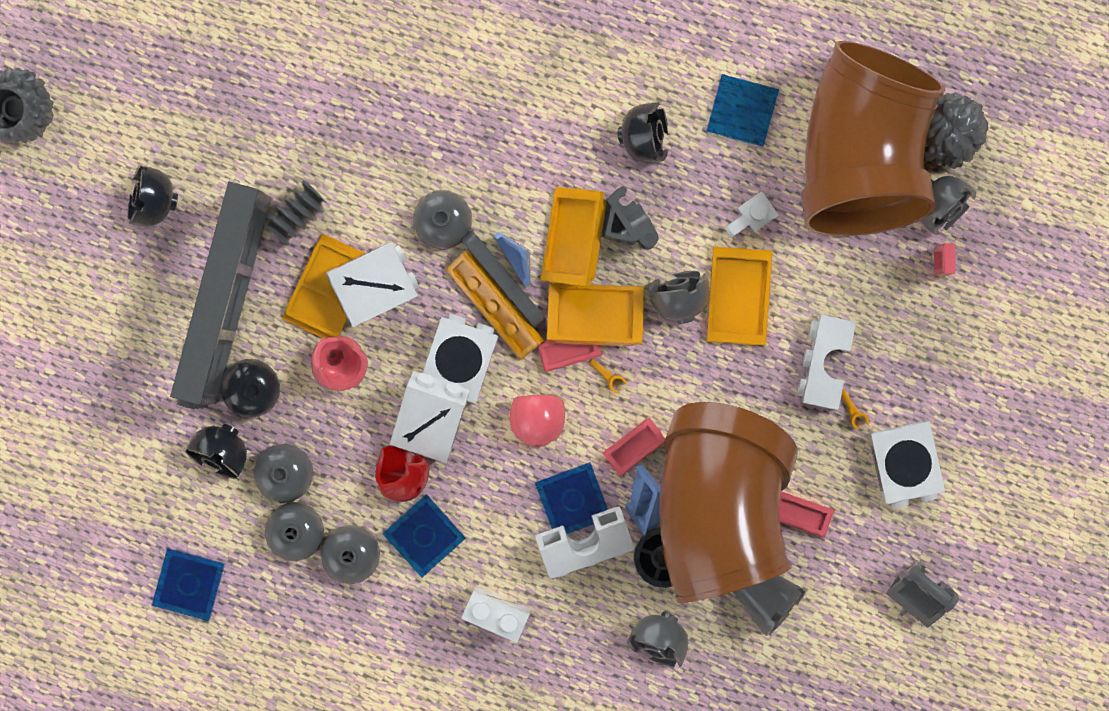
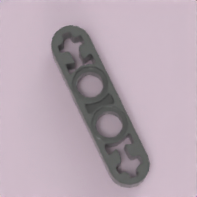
(503, 278)

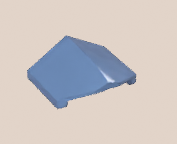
(517, 255)
(644, 501)

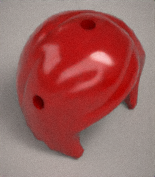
(401, 473)

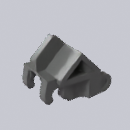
(628, 223)
(921, 595)

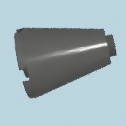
(770, 602)

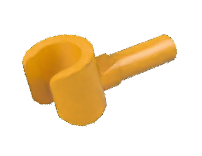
(607, 375)
(854, 413)

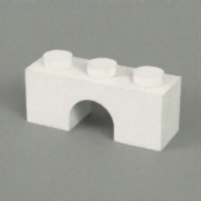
(818, 386)
(566, 555)

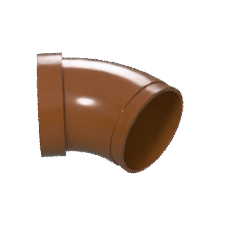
(868, 144)
(723, 499)

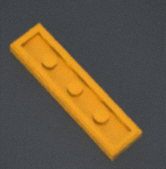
(494, 304)

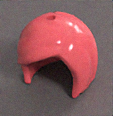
(341, 370)
(537, 419)

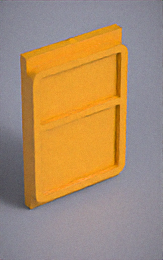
(574, 236)
(739, 296)
(314, 300)
(595, 314)

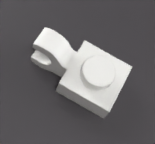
(754, 214)

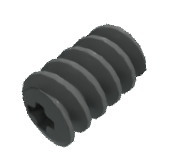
(295, 213)

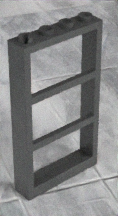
(221, 296)

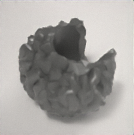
(23, 106)
(955, 131)

